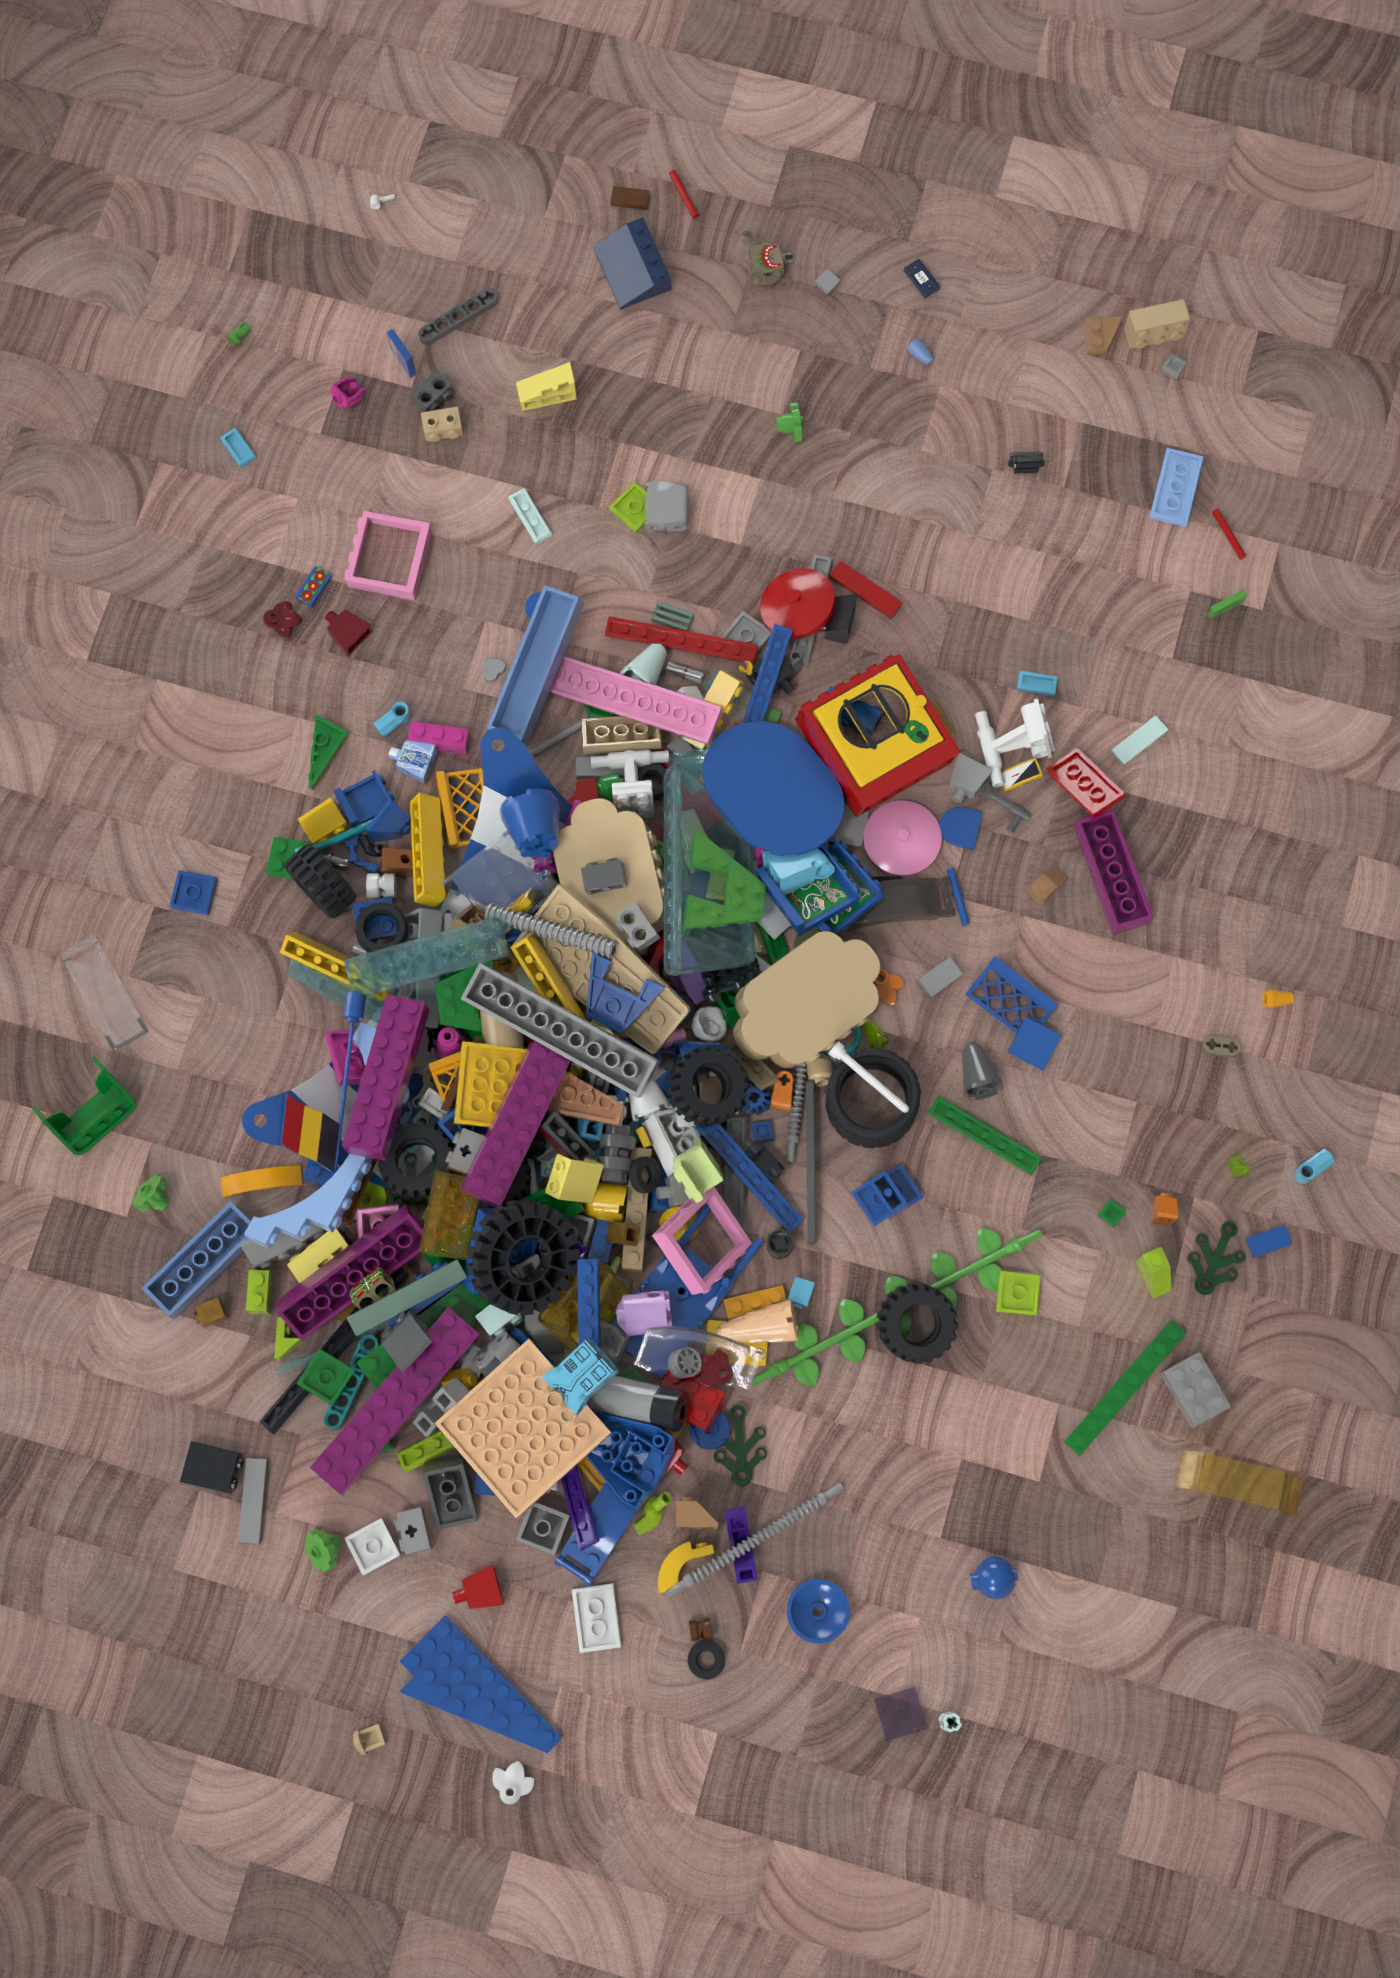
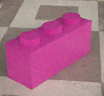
(444, 737)

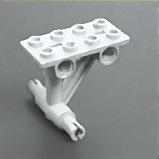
(1032, 734)
(632, 794)

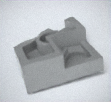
(613, 1342)

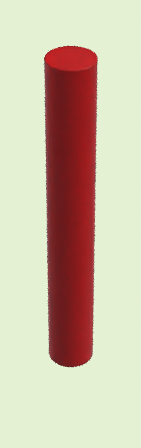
(682, 191)
(1229, 534)

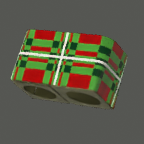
(369, 1283)

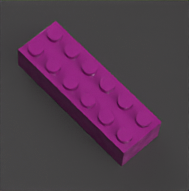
(1113, 872)

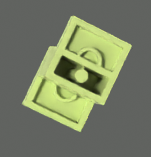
(697, 1170)

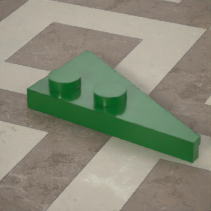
(326, 743)

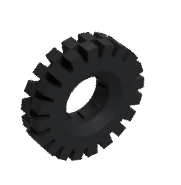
(497, 1241)

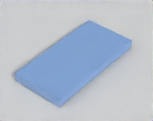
(1176, 487)

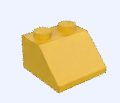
(323, 822)

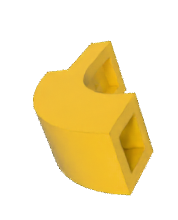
(676, 1559)

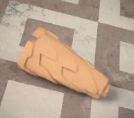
(771, 1325)

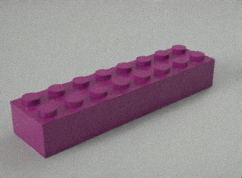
(386, 1077)
(515, 1124)
(328, 1288)

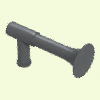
(1018, 811)

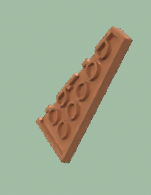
(583, 1101)

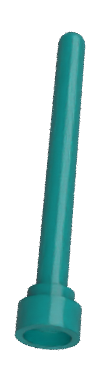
(339, 837)

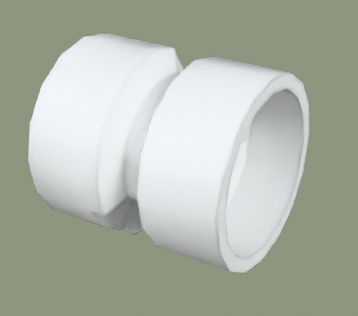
(381, 885)

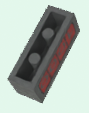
(563, 1137)

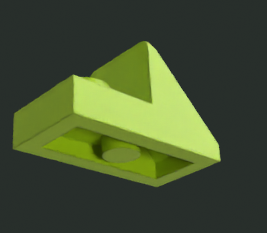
(283, 1344)

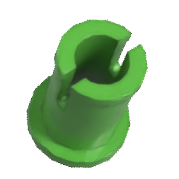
(235, 336)

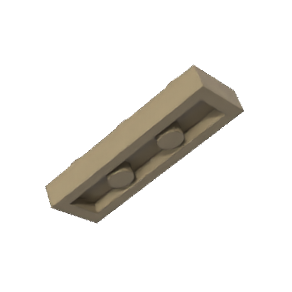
(754, 1069)

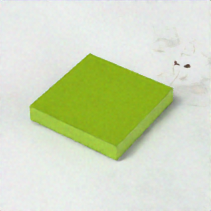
(631, 507)
(1018, 1292)

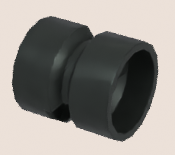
(780, 1244)

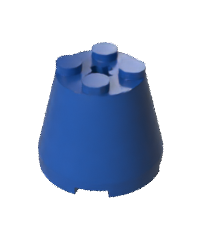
(532, 822)

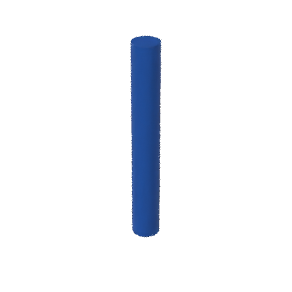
(958, 897)

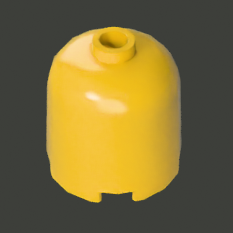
(608, 1202)

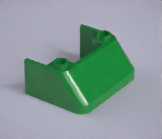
(93, 1118)

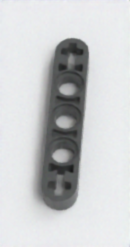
(454, 324)

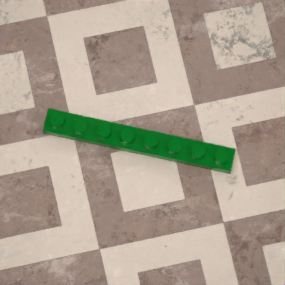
(1125, 1388)

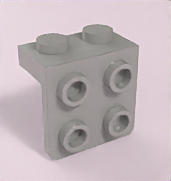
(851, 828)

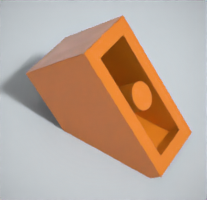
(1164, 1209)

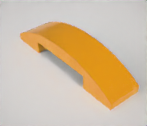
(261, 1180)

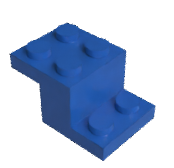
(887, 1195)

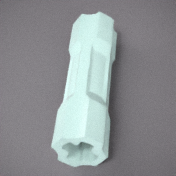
(954, 1726)

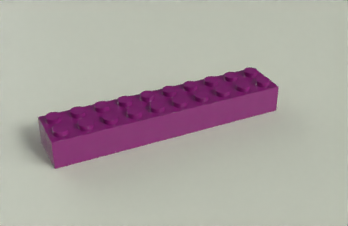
(394, 1404)

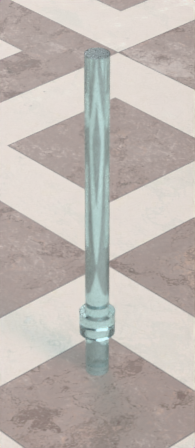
(297, 1363)

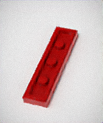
(865, 590)

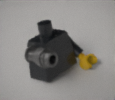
(786, 673)

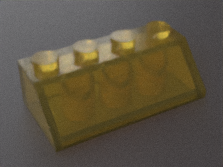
(448, 1217)

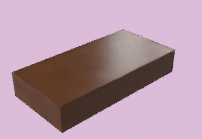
(630, 198)

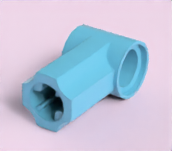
(391, 721)
(1314, 1166)

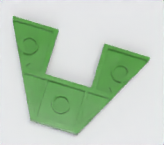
(743, 891)

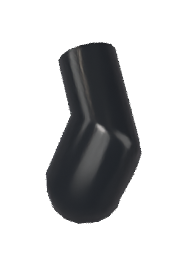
(370, 849)

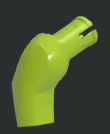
(652, 1513)

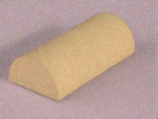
(618, 735)
(499, 1034)

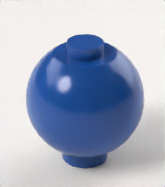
(994, 1577)

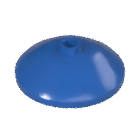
(834, 1609)

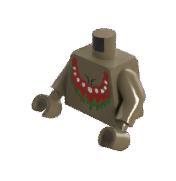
(765, 259)

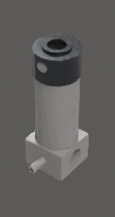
(642, 1402)

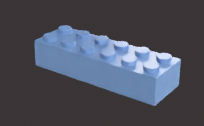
(199, 1262)

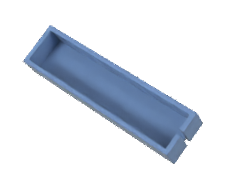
(536, 663)

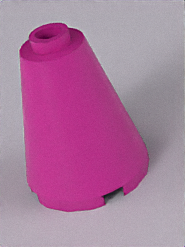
(449, 1042)

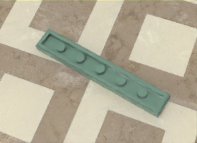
(406, 1297)

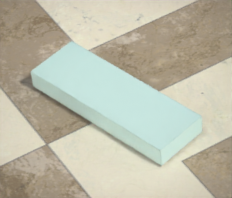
(530, 516)
(1139, 740)

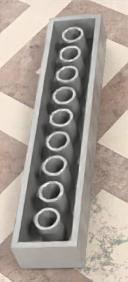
(560, 1030)

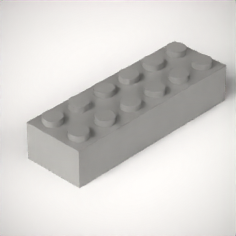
(424, 923)

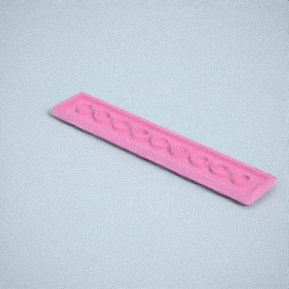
(636, 700)

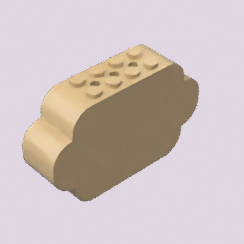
(605, 833)
(807, 1000)

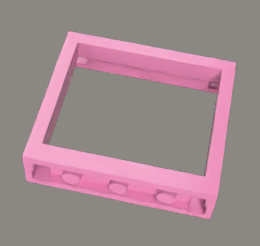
(396, 590)
(677, 1257)

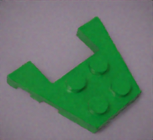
(451, 1008)

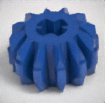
(761, 1101)

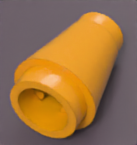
(1277, 998)

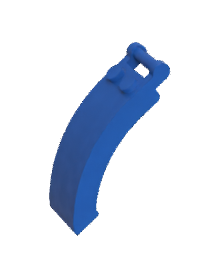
(611, 1521)

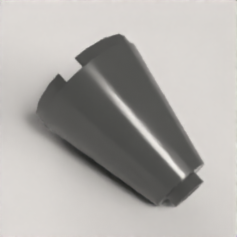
(979, 1075)

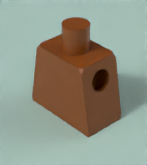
(394, 861)

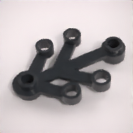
(728, 982)

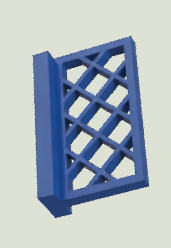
(1021, 985)

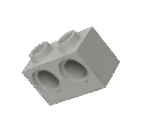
(640, 924)

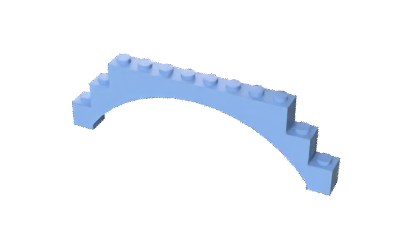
(328, 1203)

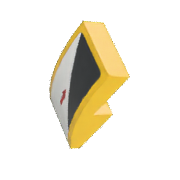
(1020, 774)

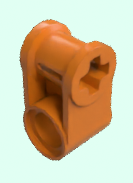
(782, 1094)

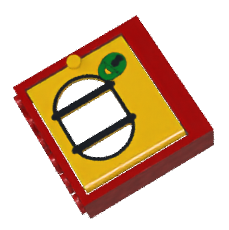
(866, 763)

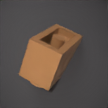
(1047, 885)

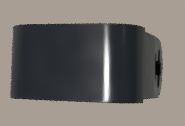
(765, 1160)

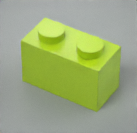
(259, 1292)

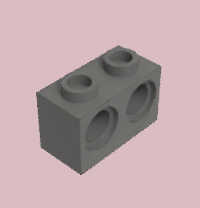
(429, 390)

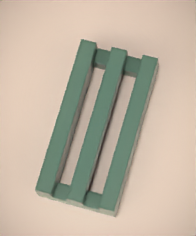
(655, 618)

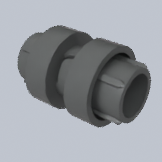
(616, 1161)

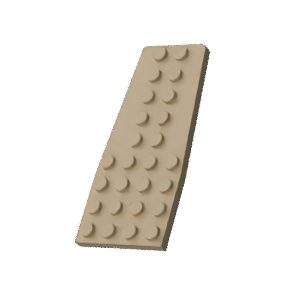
(626, 970)

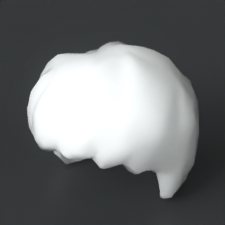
(709, 1024)

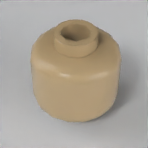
(819, 1071)

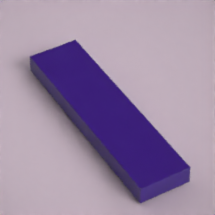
(579, 1509)

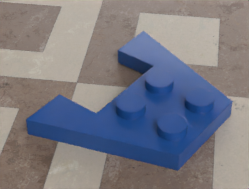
(613, 1004)

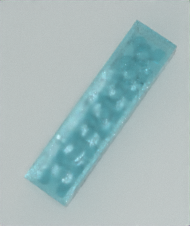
(427, 957)

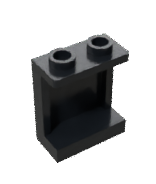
(211, 1467)

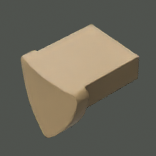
(368, 1739)

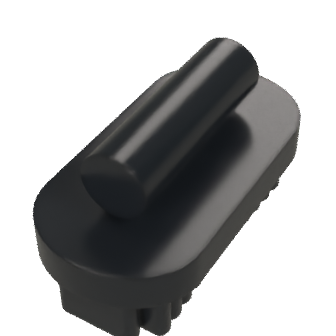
(1026, 462)

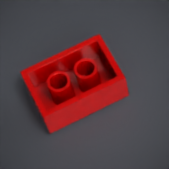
(704, 1401)

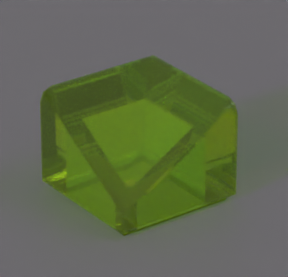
(1238, 1167)

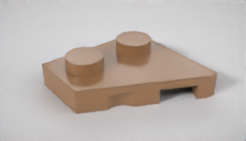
(1100, 333)

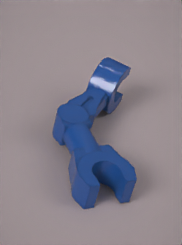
(358, 861)

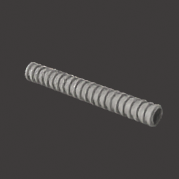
(552, 931)

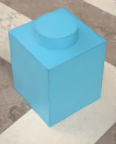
(801, 1293)

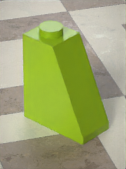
(1155, 1272)

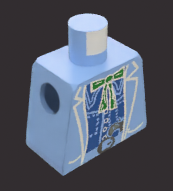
(415, 759)

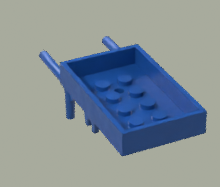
(688, 1309)

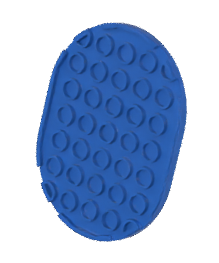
(773, 788)

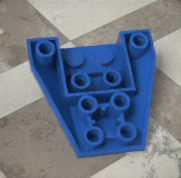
(632, 1457)

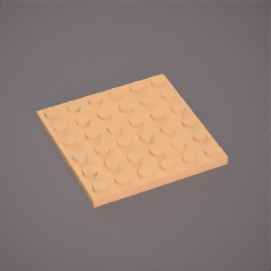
(520, 1430)

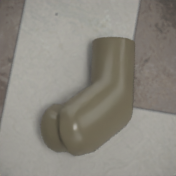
(351, 1233)

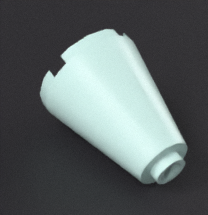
(647, 664)

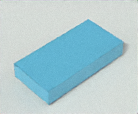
(238, 448)
(1037, 683)

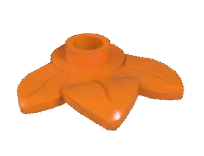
(888, 987)

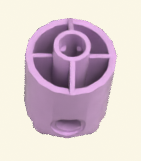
(643, 1311)

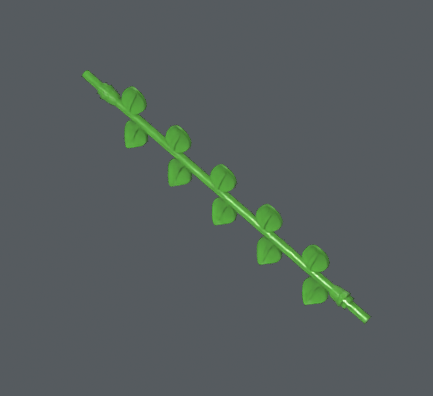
(852, 1313)

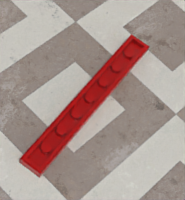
(681, 640)

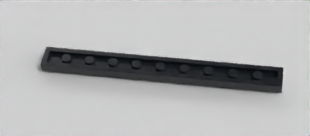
(334, 1346)

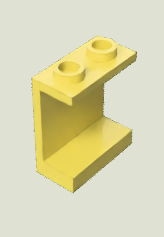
(574, 1179)

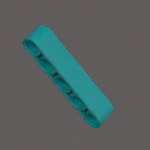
(351, 1393)

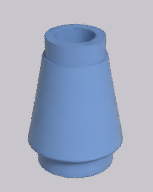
(920, 351)

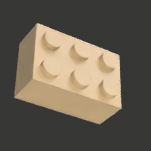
(1157, 324)

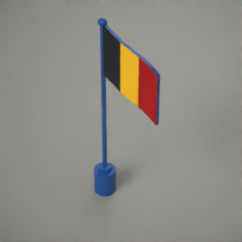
(309, 1130)

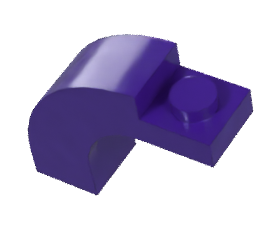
(738, 1531)

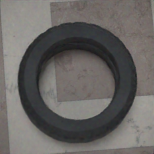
(377, 910)

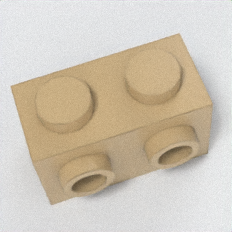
(442, 424)

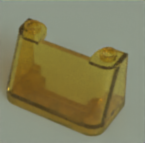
(562, 1317)

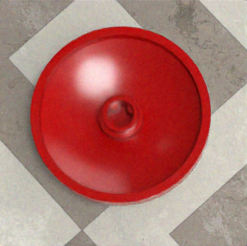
(798, 601)

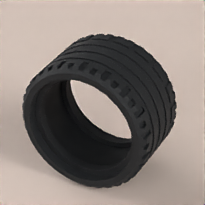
(866, 1136)

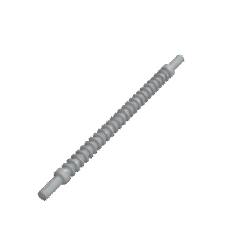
(792, 1137)
(689, 1580)

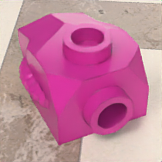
(347, 392)

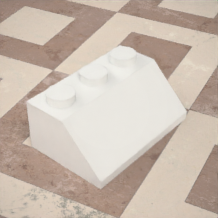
(667, 1138)

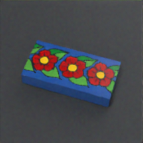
(313, 586)

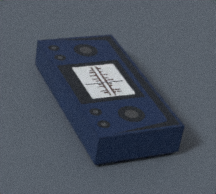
(921, 278)

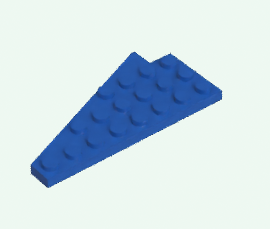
(463, 1682)

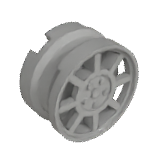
(683, 1363)

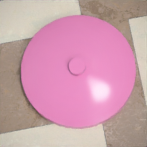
(902, 838)

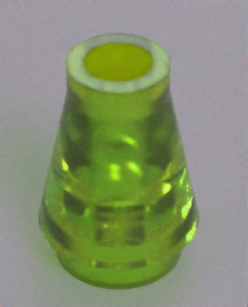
(875, 1035)

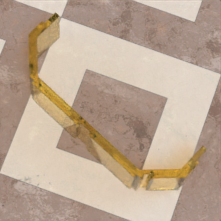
(1239, 1481)

